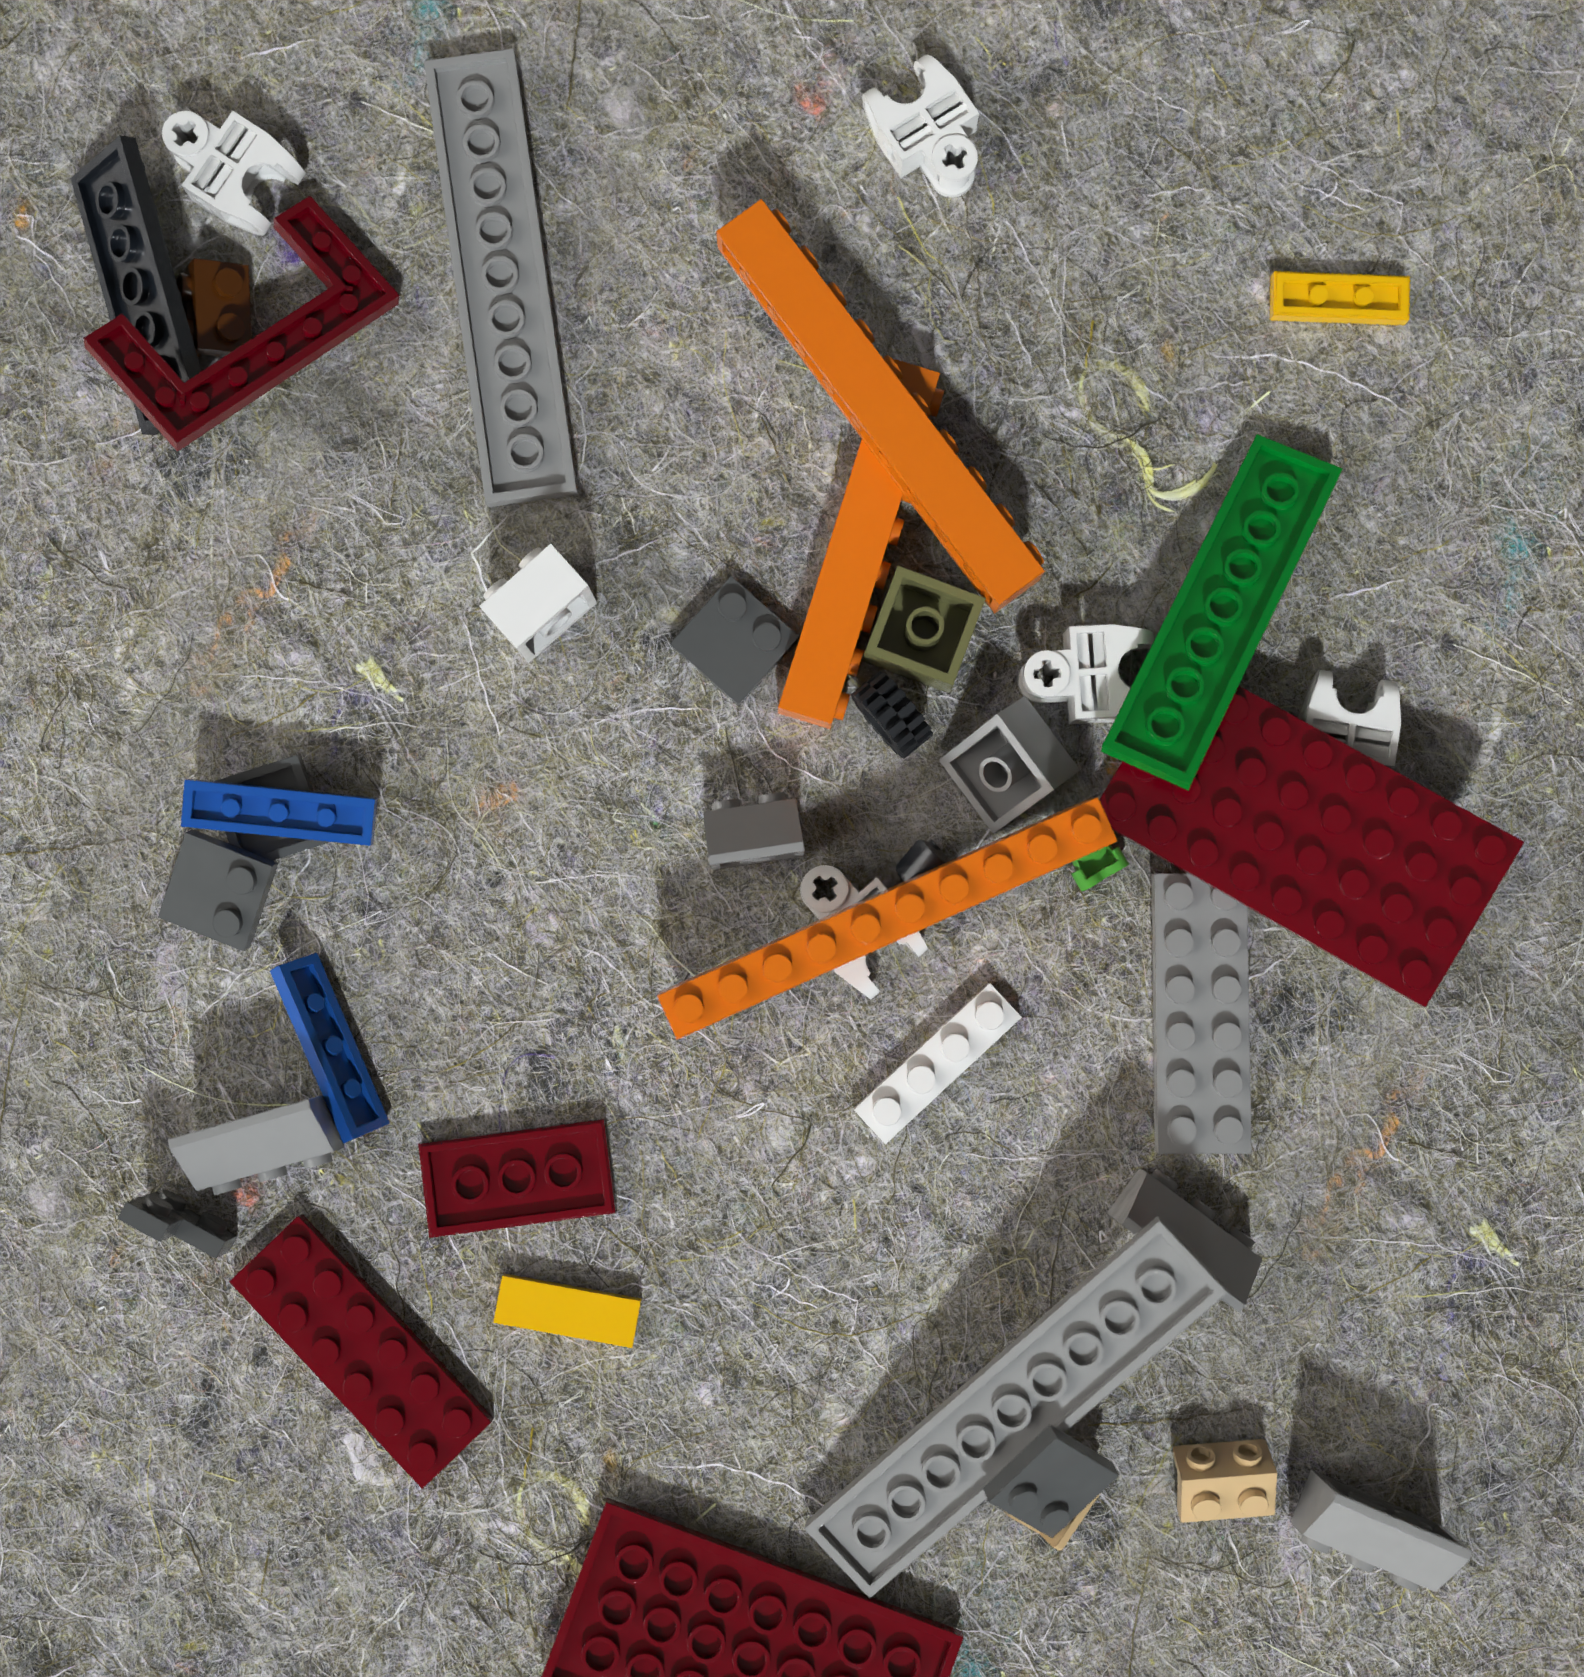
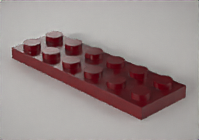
(361, 1350)

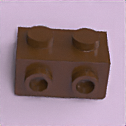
(216, 305)

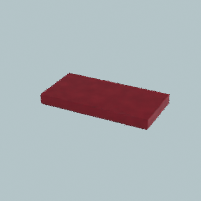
(517, 1178)

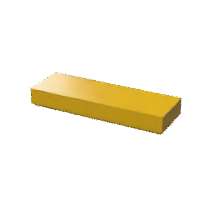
(1339, 298)
(567, 1310)

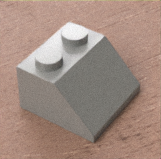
(1009, 764)
(753, 832)

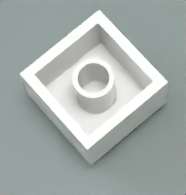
(538, 601)

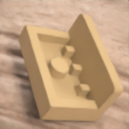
(1225, 1480)

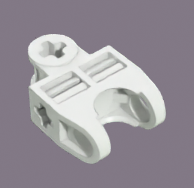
(928, 130)
(228, 165)
(1085, 671)
(1370, 732)
(845, 895)

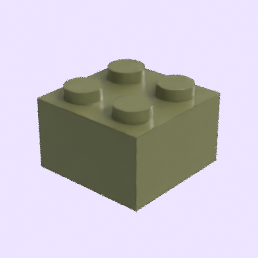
(923, 629)

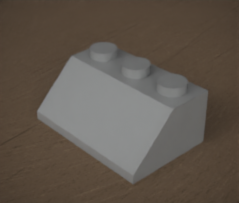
(258, 1145)
(1221, 1251)
(1377, 1534)

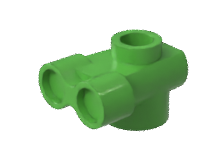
(1098, 866)

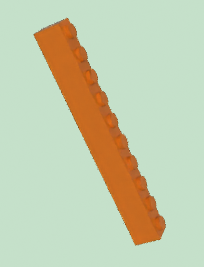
(879, 405)
(886, 917)

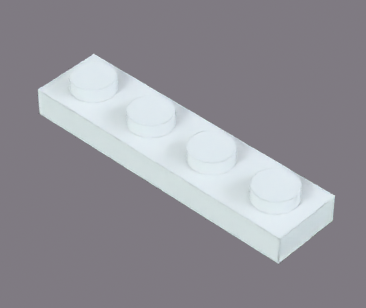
(937, 1063)

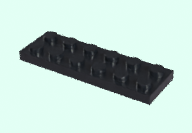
(133, 256)

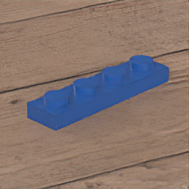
(278, 812)
(329, 1047)

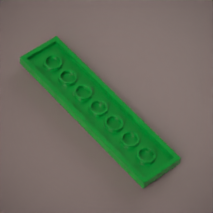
(1221, 612)

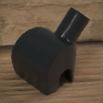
(919, 859)

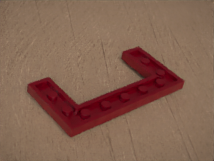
(190, 409)

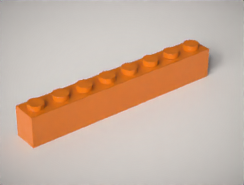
(848, 579)

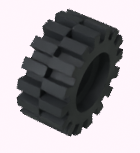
(892, 714)

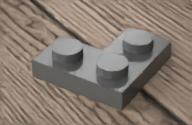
(166, 1216)

